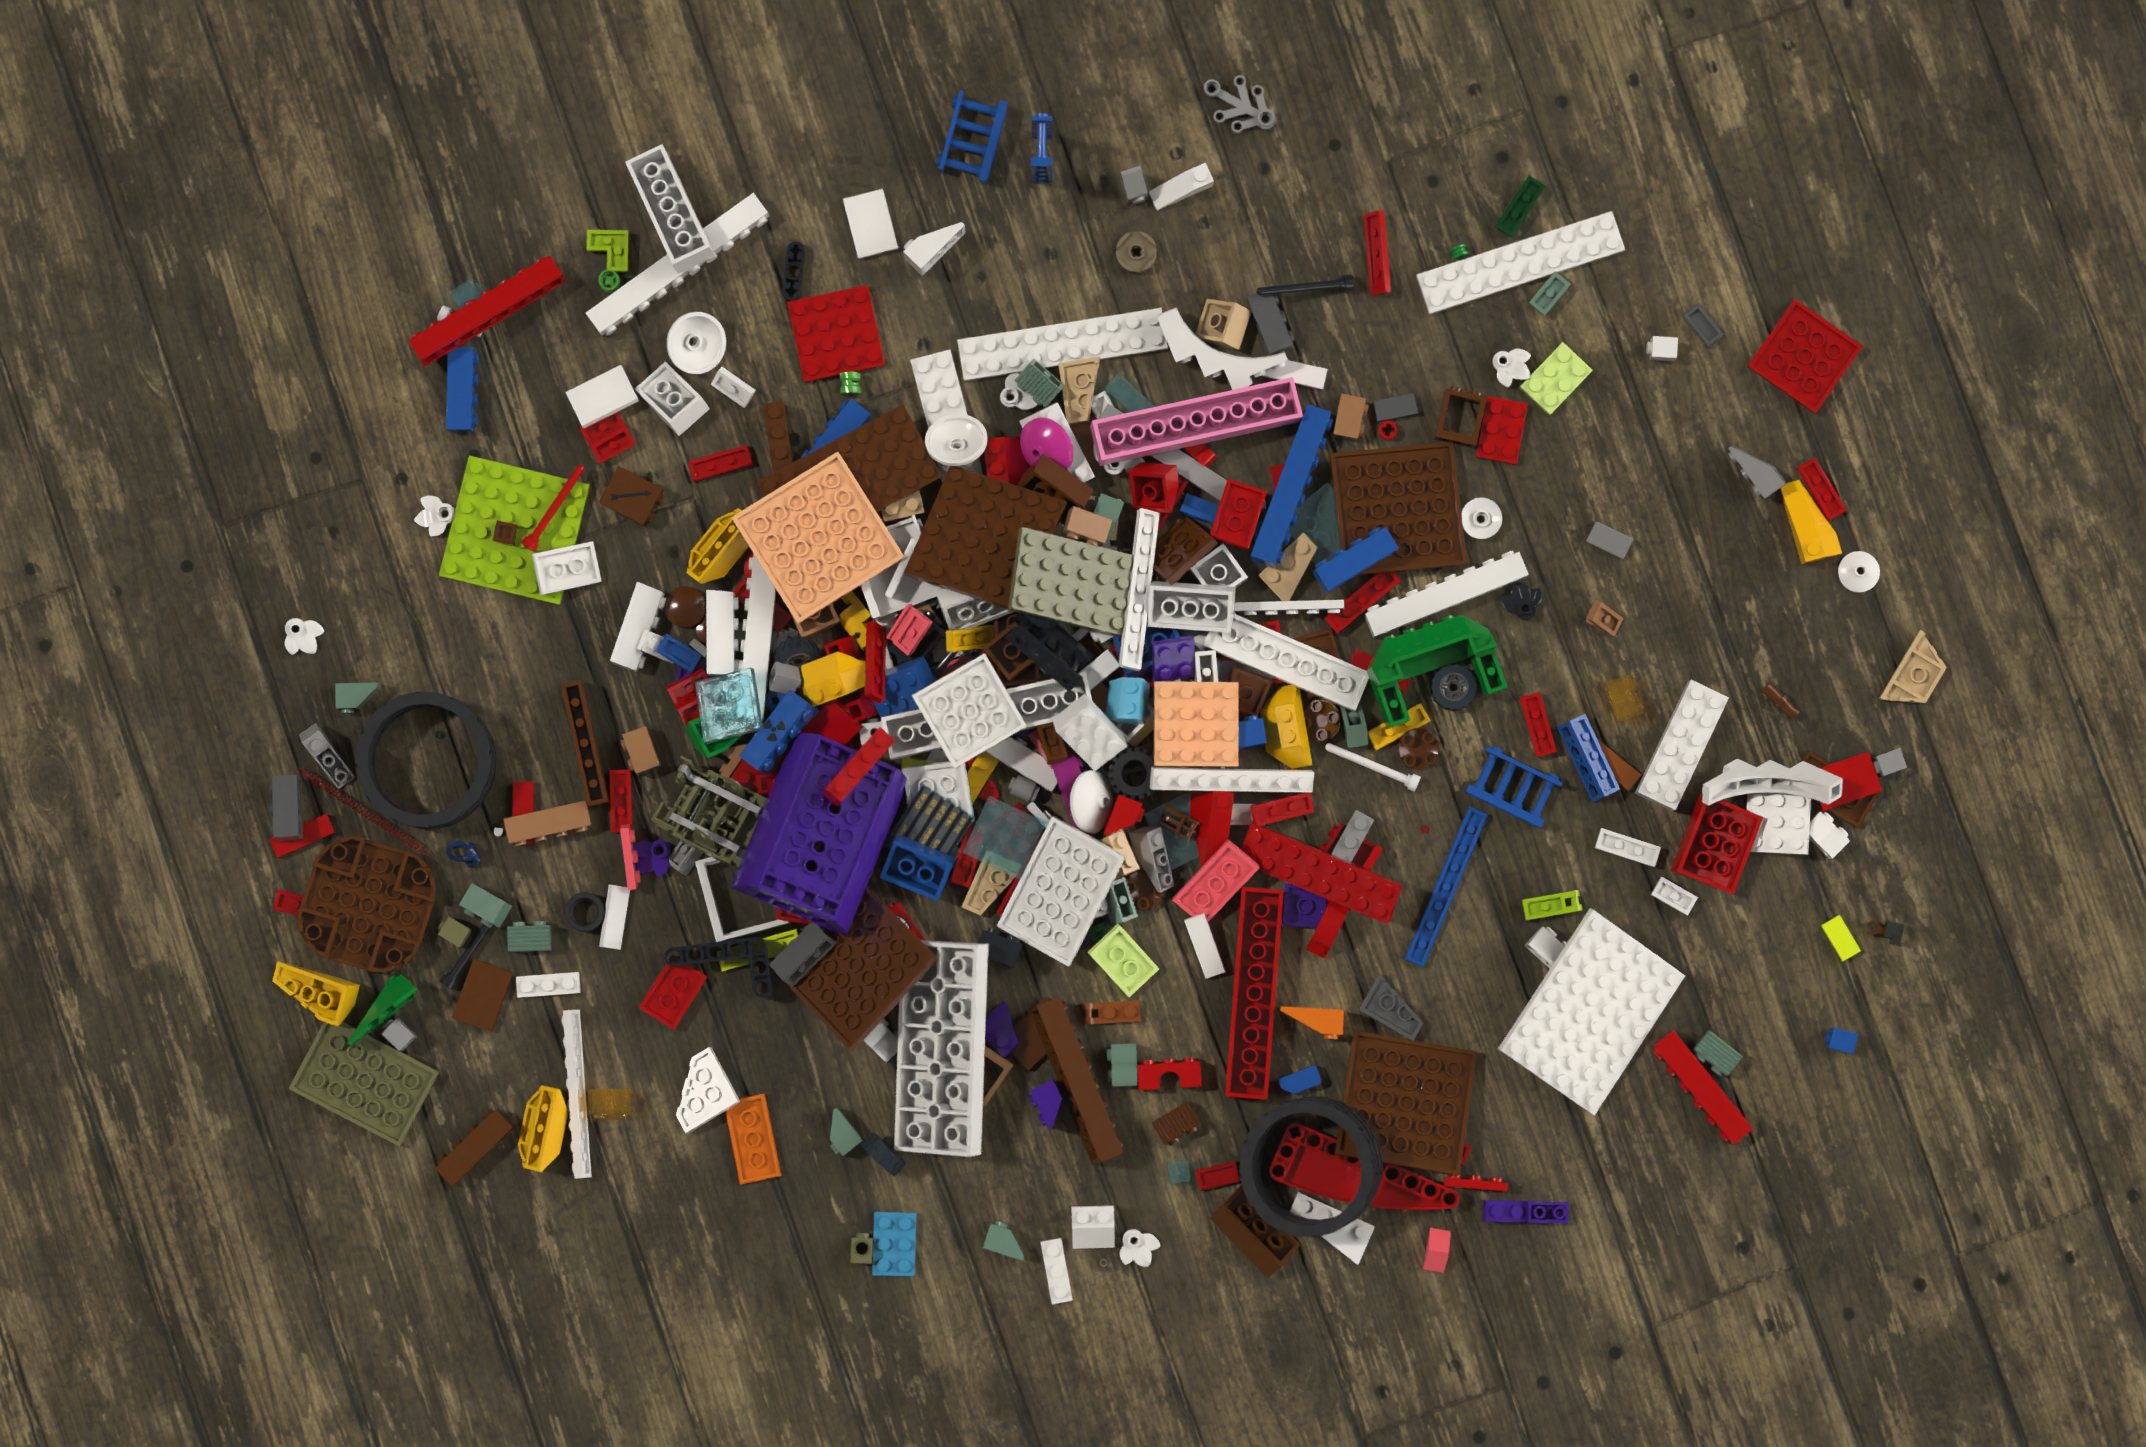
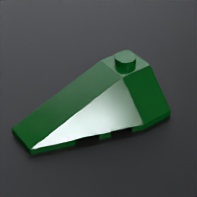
(695, 734)
(390, 1000)

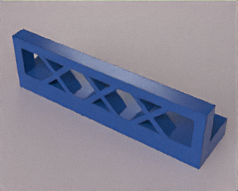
(1206, 512)
(1589, 756)

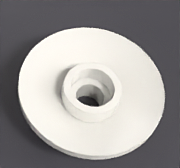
(1491, 514)
(1848, 571)

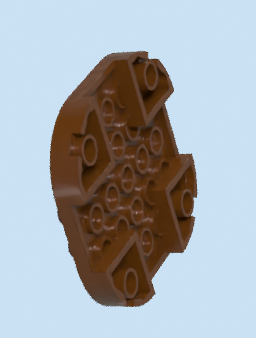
(367, 905)

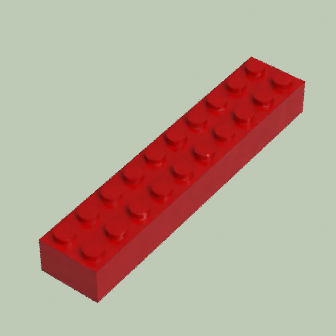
(1254, 993)

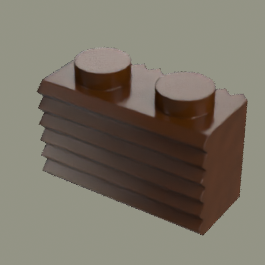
(1176, 1123)

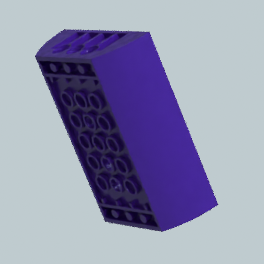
(800, 816)

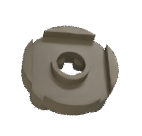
(1135, 240)

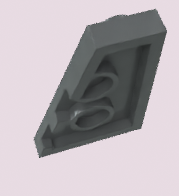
(1389, 1009)

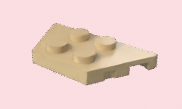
(1915, 674)

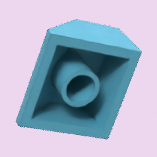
(1127, 700)

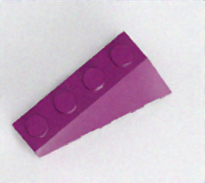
(1066, 774)

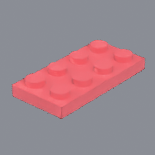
(1216, 881)

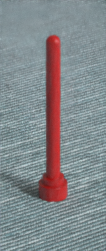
(531, 540)

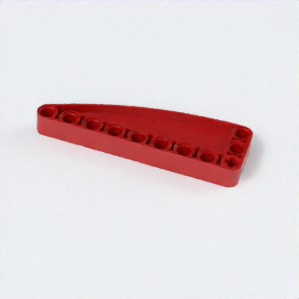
(1336, 1178)

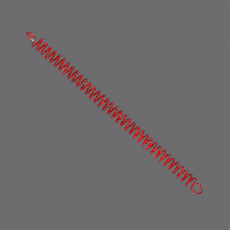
(362, 811)

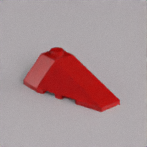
(1214, 813)

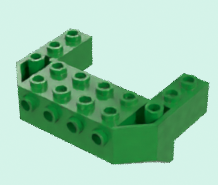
(1428, 650)

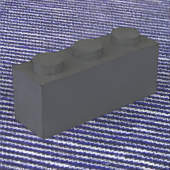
(1270, 323)
(286, 808)
(802, 953)

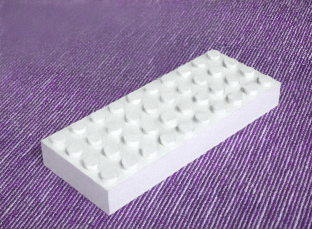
(943, 1054)

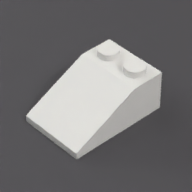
(929, 248)
(672, 398)

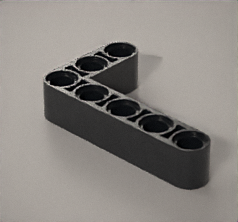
(727, 955)

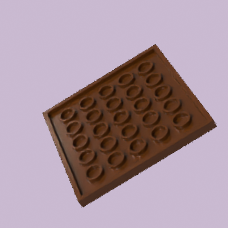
(1407, 492)
(974, 534)
(864, 972)
(1412, 1100)

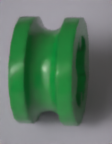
(1459, 251)

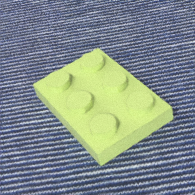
(1556, 378)
(1123, 960)

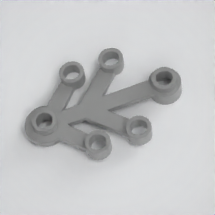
(1242, 106)

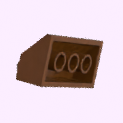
(1252, 1235)

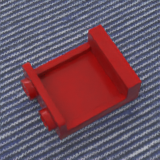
(1365, 855)

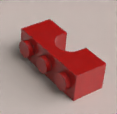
(1187, 1071)

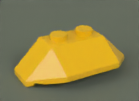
(717, 550)
(831, 678)
(1286, 727)
(542, 1128)

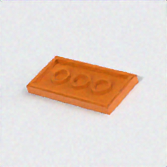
(753, 1140)

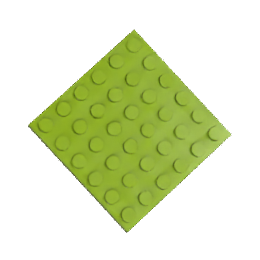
(517, 497)

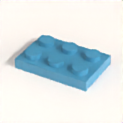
(894, 1244)

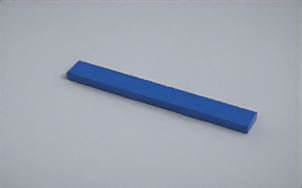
(1446, 886)

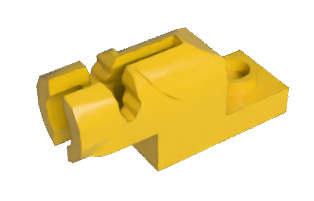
(855, 618)

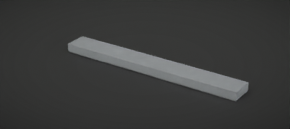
(1186, 466)

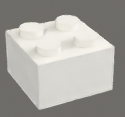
(1219, 569)

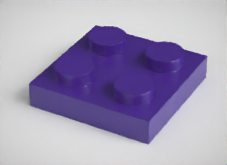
(1173, 658)
(1302, 907)

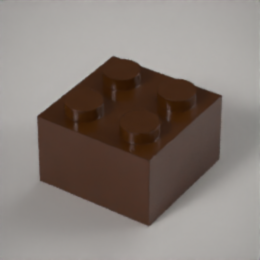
(1006, 656)

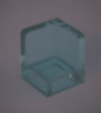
(1178, 1171)

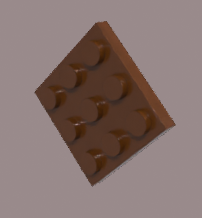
(1181, 549)

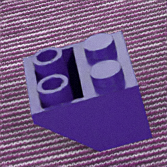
(1048, 1101)

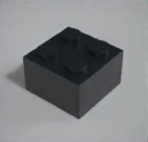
(1001, 949)

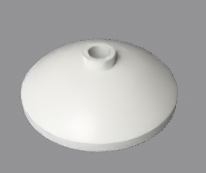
(707, 346)
(956, 432)
(1091, 801)

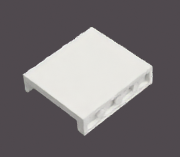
(909, 589)

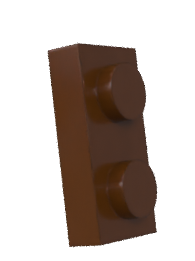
(1051, 744)

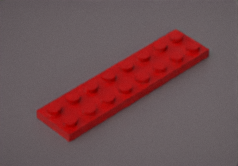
(1322, 873)

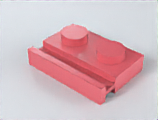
(909, 629)

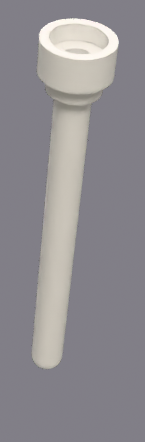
(1410, 781)

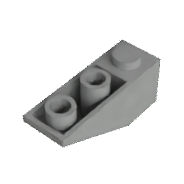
(1762, 474)
(326, 755)
(1152, 854)

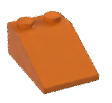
(1319, 1020)

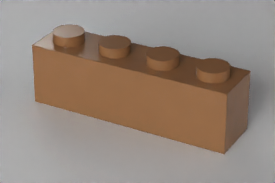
(546, 822)

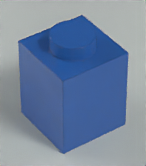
(1840, 1040)

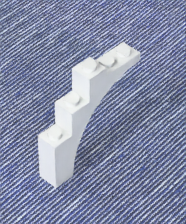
(1238, 369)
(1771, 777)

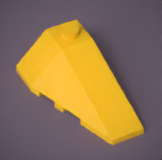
(1810, 528)
(321, 993)

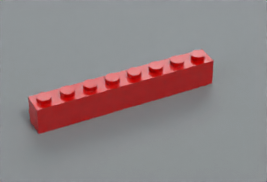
(486, 310)

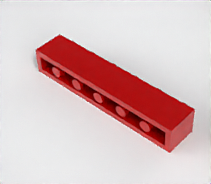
(1702, 1088)

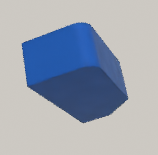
(1300, 1080)

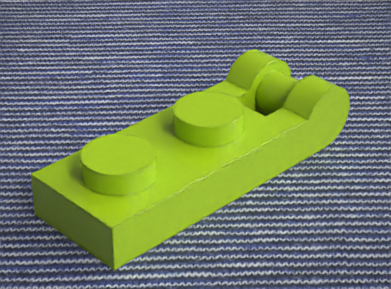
(1551, 905)

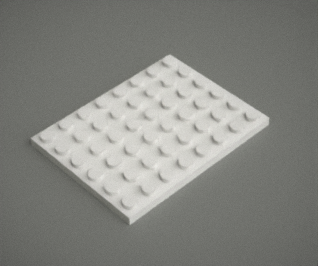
(1591, 1012)

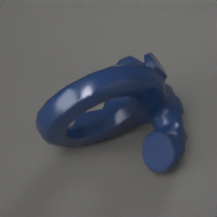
(471, 856)

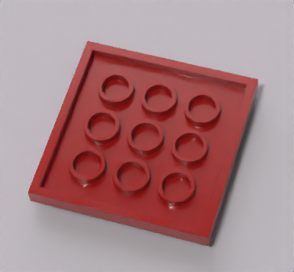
(836, 333)
(1804, 356)

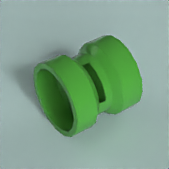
(607, 278)
(850, 383)

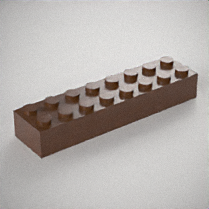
(1076, 1080)

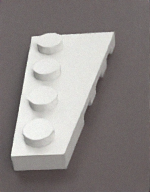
(1349, 1240)

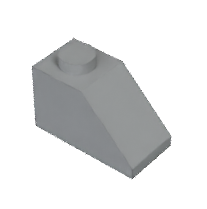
(1134, 185)

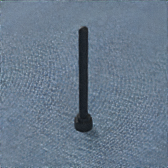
(1344, 283)
(450, 979)

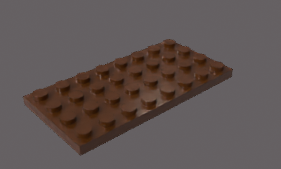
(882, 456)

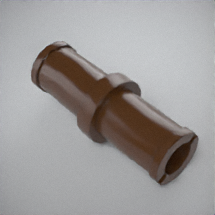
(1780, 700)

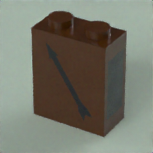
(632, 496)

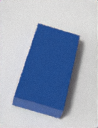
(678, 653)

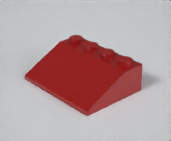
(1716, 844)

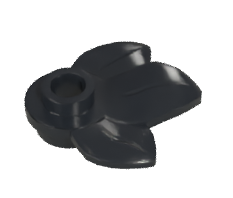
(1520, 598)

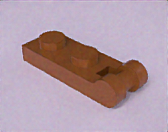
(1112, 1012)

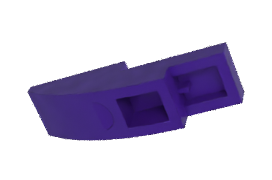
(1525, 1211)

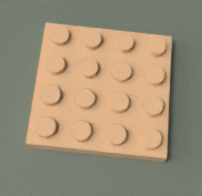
(1196, 724)

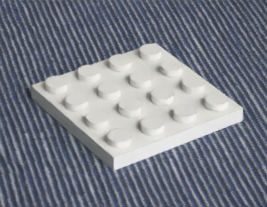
(969, 710)

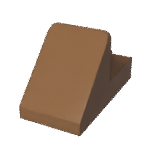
(1604, 618)
(733, 754)

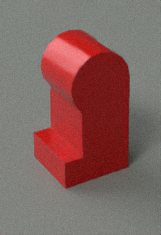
(1201, 454)

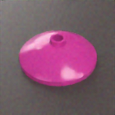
(1047, 438)

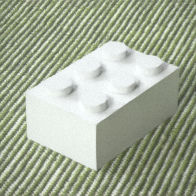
(1089, 732)

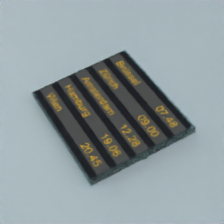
(932, 822)

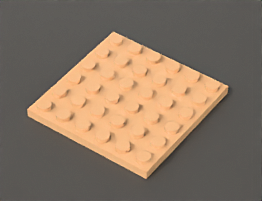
(818, 537)

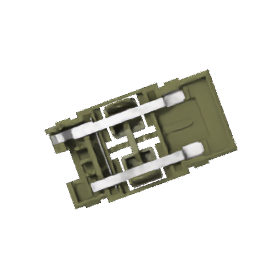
(730, 802)

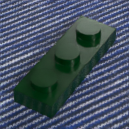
(1520, 206)

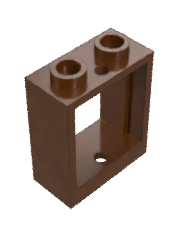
(1458, 438)

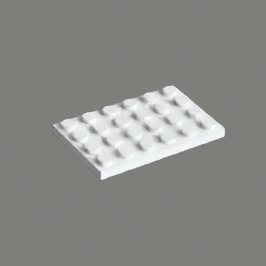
(1061, 891)

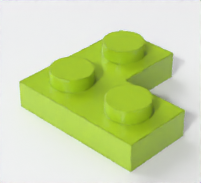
(614, 243)

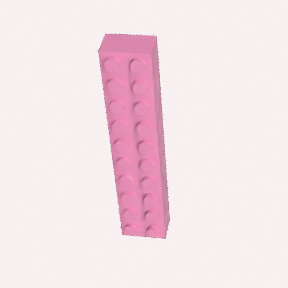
(1196, 421)

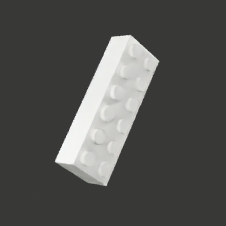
(670, 208)
(1681, 745)

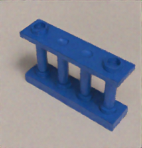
(986, 151)
(1041, 165)
(1515, 807)

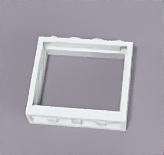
(713, 910)

